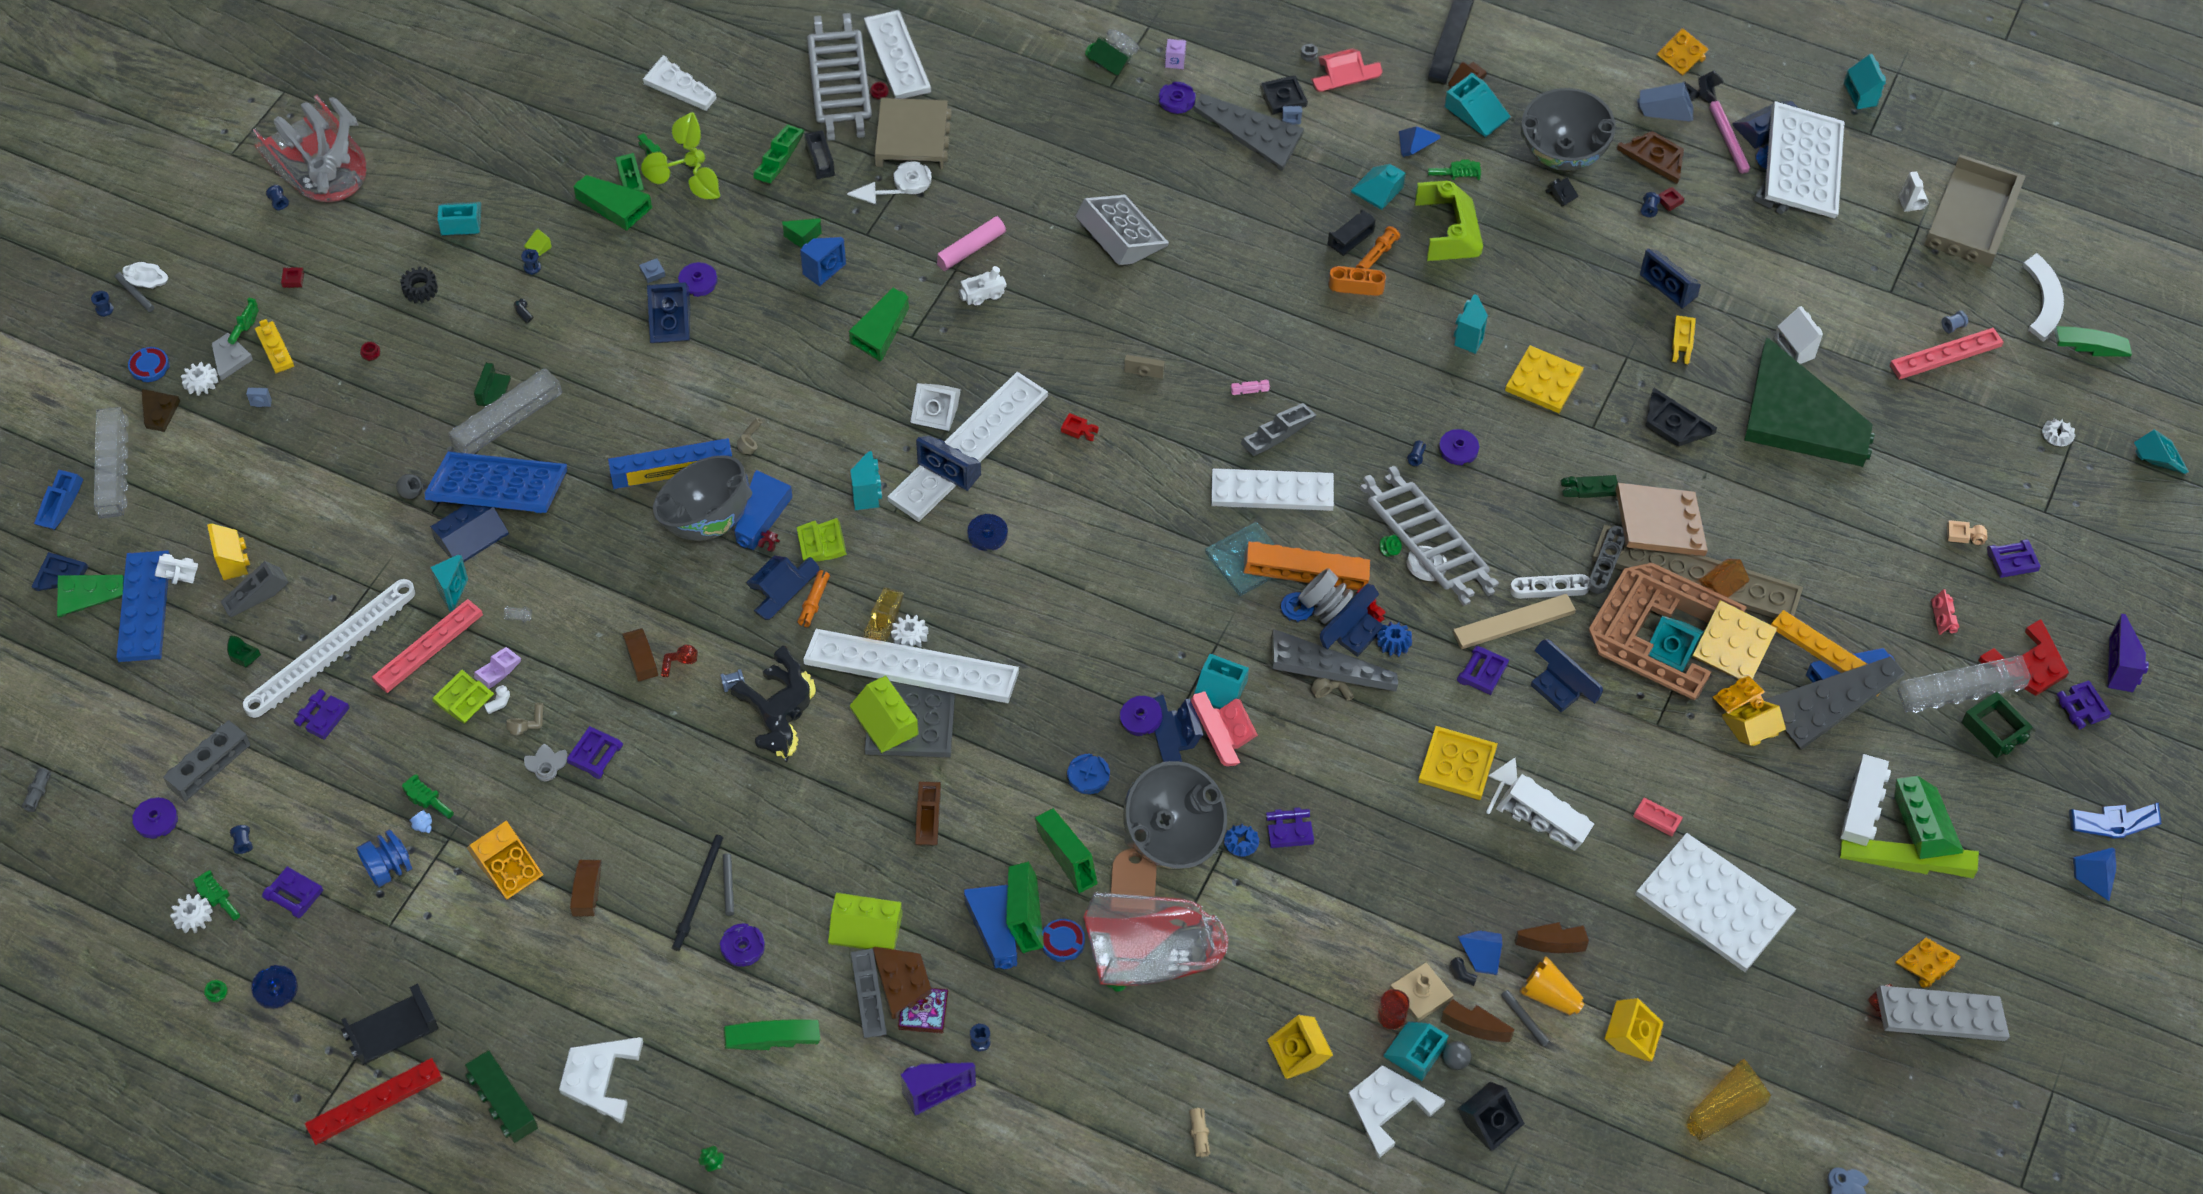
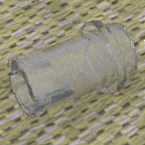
(522, 614)

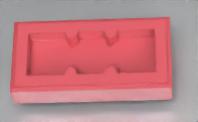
(1658, 817)

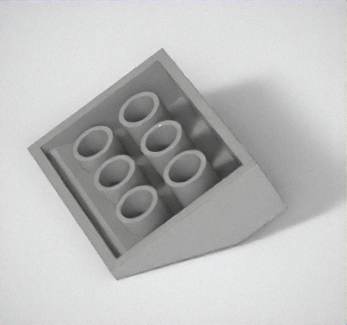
(1120, 228)

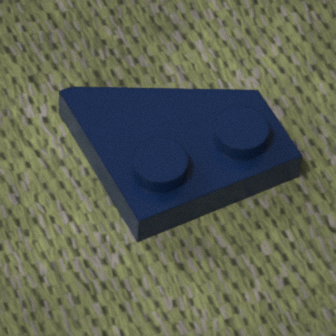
(55, 566)

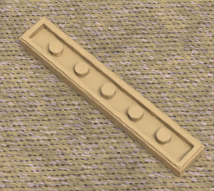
(1514, 621)

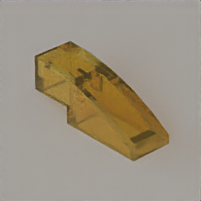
(884, 615)

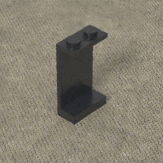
(390, 1027)

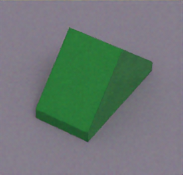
(629, 172)
(802, 231)

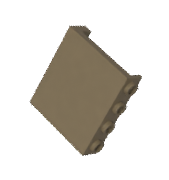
(913, 130)

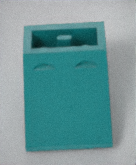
(1476, 105)

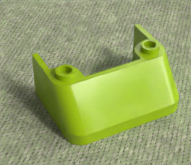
(1464, 237)

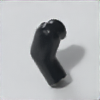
(1459, 972)

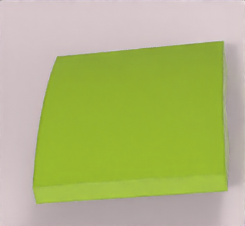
(821, 540)
(462, 697)

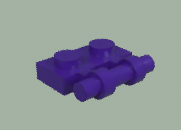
(2089, 702)
(326, 718)
(1289, 834)

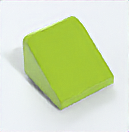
(538, 242)

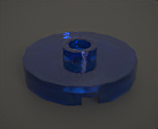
(987, 539)
(273, 977)

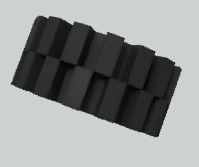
(417, 276)

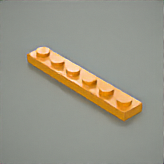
(1816, 643)

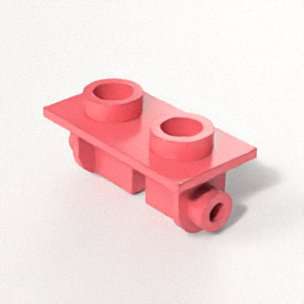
(1943, 611)

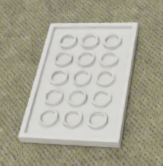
(1804, 160)
(1715, 902)

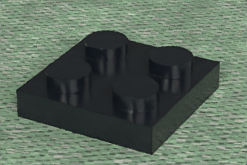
(1282, 93)

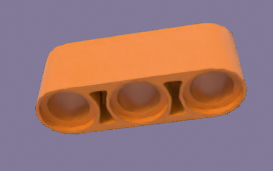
(1357, 280)

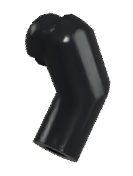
(520, 307)

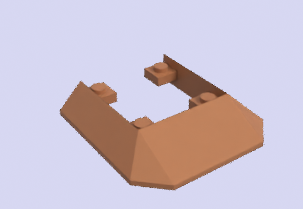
(1627, 609)

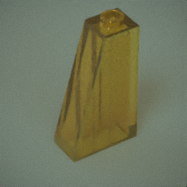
(1731, 1100)

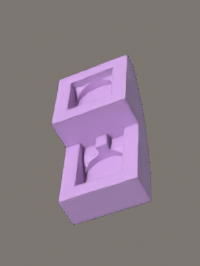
(499, 667)

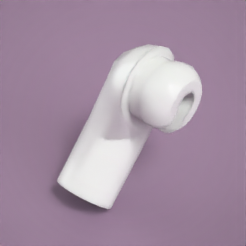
(500, 700)

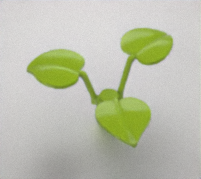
(685, 132)

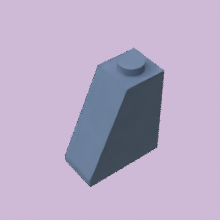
(1666, 102)

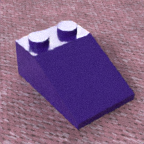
(2126, 657)
(935, 1083)

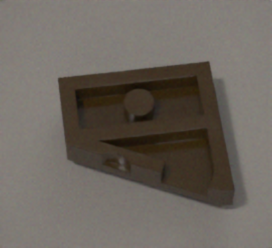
(158, 409)

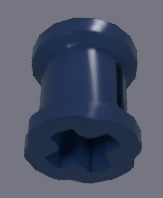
(276, 195)
(1650, 204)
(528, 263)
(101, 301)
(241, 839)
(977, 1033)

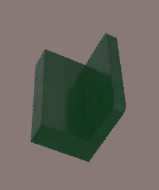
(1109, 56)
(490, 385)

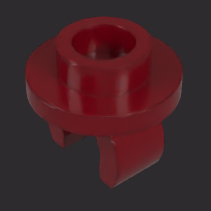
(769, 537)

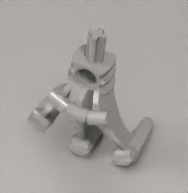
(324, 165)

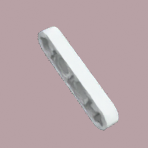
(1549, 582)

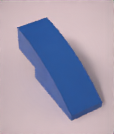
(58, 499)

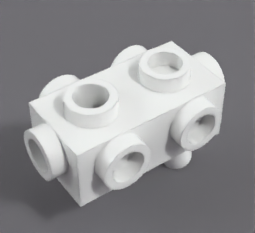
(982, 287)

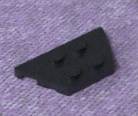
(1676, 421)

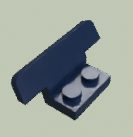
(780, 583)
(1353, 625)
(1563, 679)
(1178, 730)

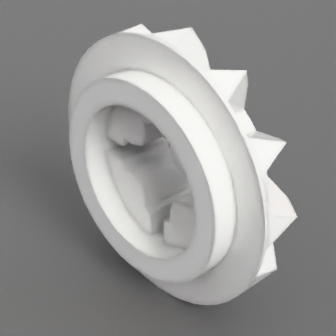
(2050, 432)

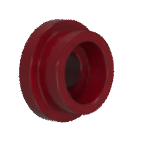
(879, 90)
(370, 351)

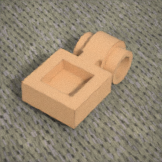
(1961, 532)

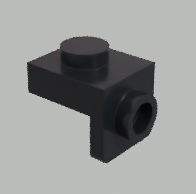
(1707, 85)
(1563, 191)

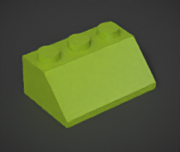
(884, 714)
(864, 922)

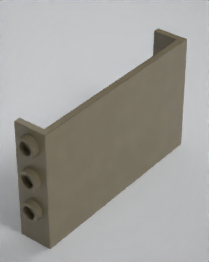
(1975, 210)

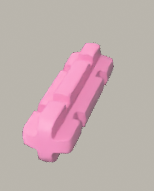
(1250, 387)

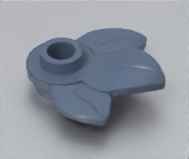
(1851, 1182)

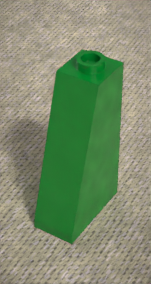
(613, 201)
(879, 326)
(1067, 850)
(1024, 907)

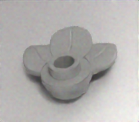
(546, 761)

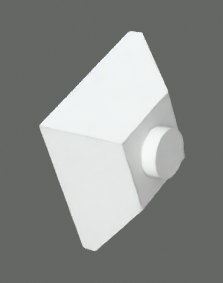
(935, 406)

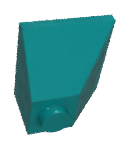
(1380, 185)
(2159, 451)
(1675, 642)

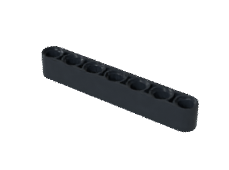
(1450, 40)

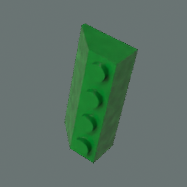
(1926, 818)

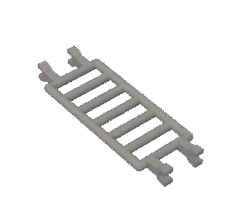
(816, 78)
(1456, 583)

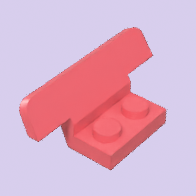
(1345, 69)
(1225, 727)

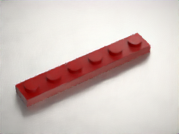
(373, 1101)

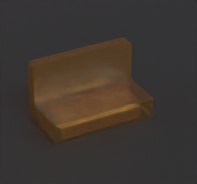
(1726, 577)

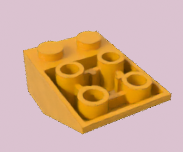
(505, 860)

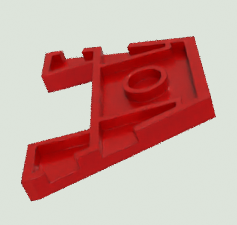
(2042, 661)

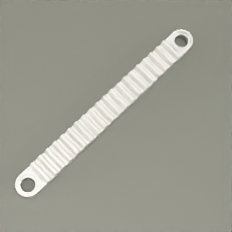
(329, 648)

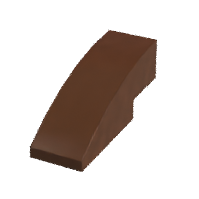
(640, 654)
(928, 813)
(586, 888)
(1553, 939)
(1476, 1023)

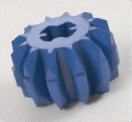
(1394, 639)

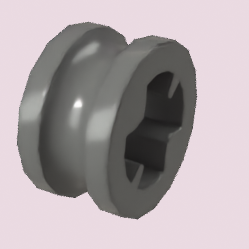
(1309, 52)

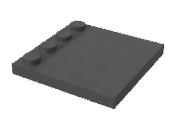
(935, 723)

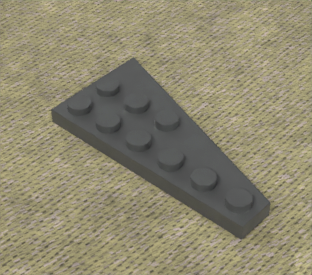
(1254, 130)
(1310, 659)
(1823, 704)

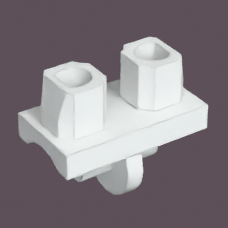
(176, 569)

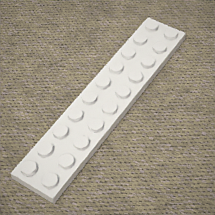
(975, 438)
(911, 665)

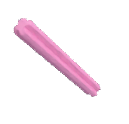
(1729, 137)

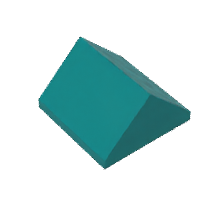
(450, 580)

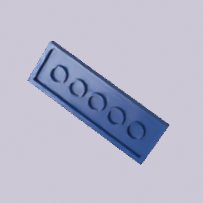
(142, 608)

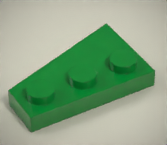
(84, 591)

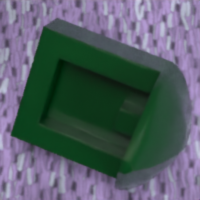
(241, 652)

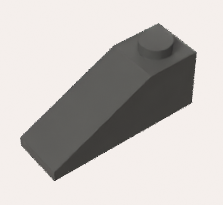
(254, 589)

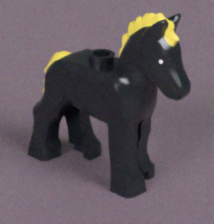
(782, 706)

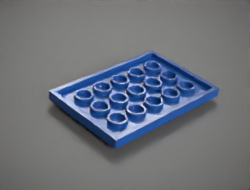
(496, 482)

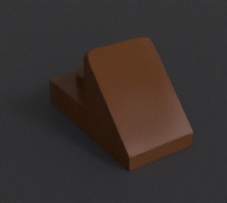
(1465, 70)

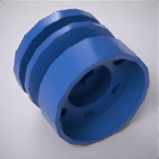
(384, 858)

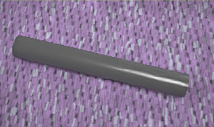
(134, 292)
(728, 884)
(1526, 1019)

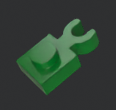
(647, 144)

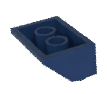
(1756, 126)
(1669, 278)
(947, 462)
(468, 531)

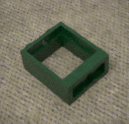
(1986, 736)

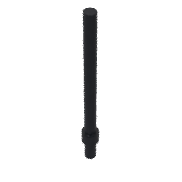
(684, 927)

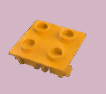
(1683, 52)
(1740, 693)
(1928, 961)

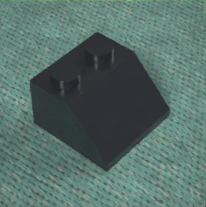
(1491, 1115)

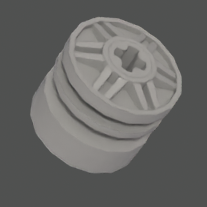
(1325, 595)

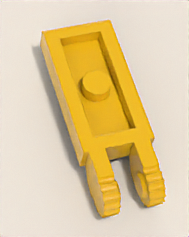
(1683, 337)

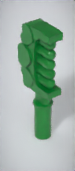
(1462, 168)
(245, 320)
(423, 796)
(209, 888)

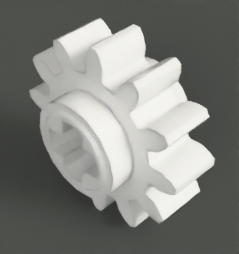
(199, 378)
(909, 631)
(191, 913)

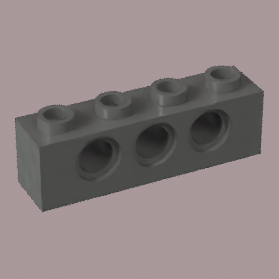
(217, 759)

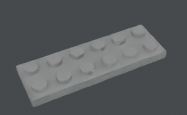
(1942, 1013)

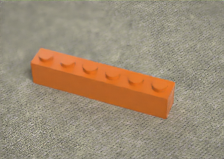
(1304, 564)

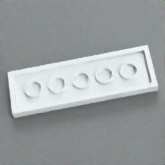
(897, 55)
(1272, 489)

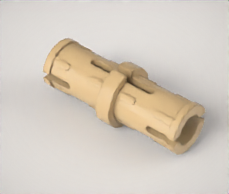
(1199, 1132)

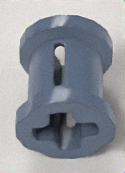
(1953, 322)
(731, 679)

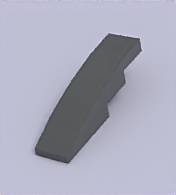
(1276, 431)
(868, 993)

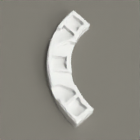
(2051, 296)

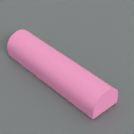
(970, 243)

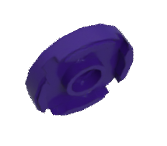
(1177, 97)
(699, 277)
(1459, 454)
(1141, 724)
(159, 825)
(742, 935)

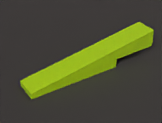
(1905, 857)

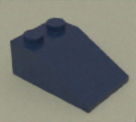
(669, 312)

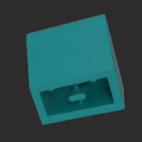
(1865, 82)
(459, 218)
(1471, 325)
(866, 483)
(1222, 680)
(1417, 1048)

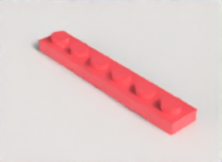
(1946, 353)
(427, 646)

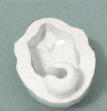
(145, 275)

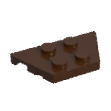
(1655, 154)
(902, 978)

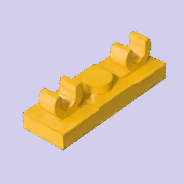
(274, 346)

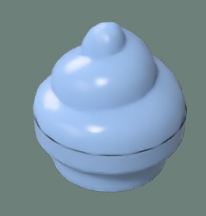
(421, 822)

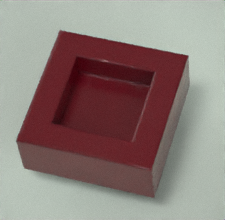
(1671, 199)
(292, 277)

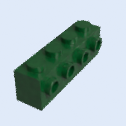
(501, 1097)

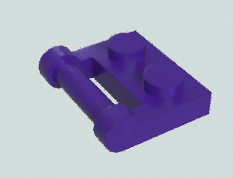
(2014, 563)
(1489, 672)
(589, 748)
(295, 886)

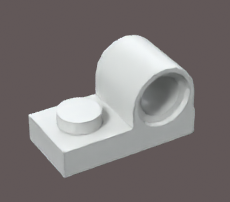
(1912, 195)

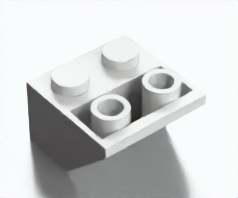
(1799, 336)

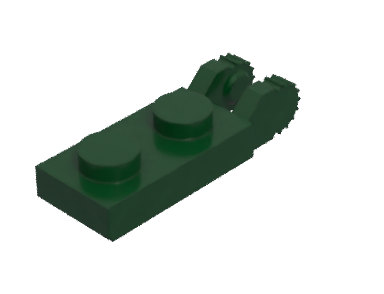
(1589, 486)

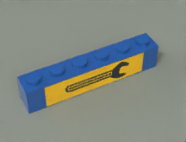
(663, 463)

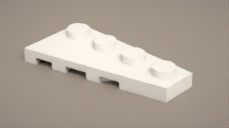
(674, 82)

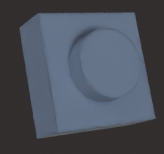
(1292, 114)
(652, 270)
(259, 397)

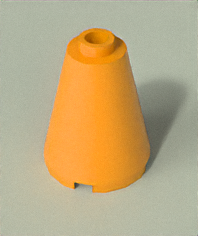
(1552, 988)

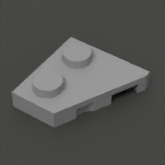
(229, 357)

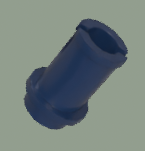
(1415, 457)

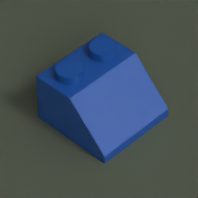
(822, 258)

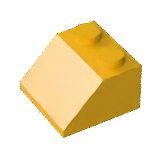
(228, 551)
(1754, 724)
(1634, 1029)
(1299, 1046)

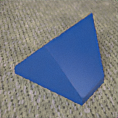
(1415, 139)
(2097, 871)
(1483, 950)

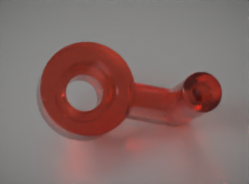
(685, 654)

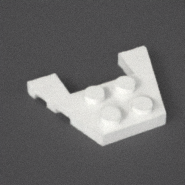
(589, 1073)
(1382, 1097)

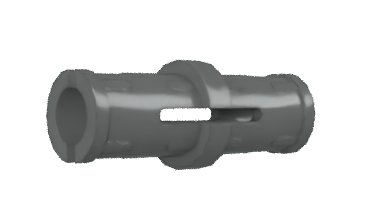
(36, 789)

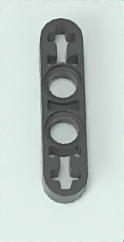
(1607, 559)

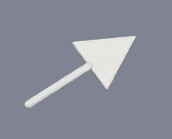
(868, 193)
(1505, 775)

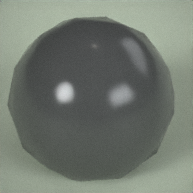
(409, 486)
(1457, 1055)

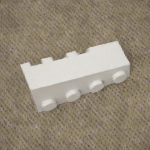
(1864, 800)
(1545, 812)

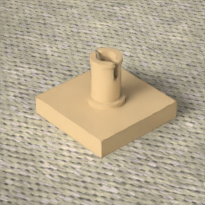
(1424, 991)

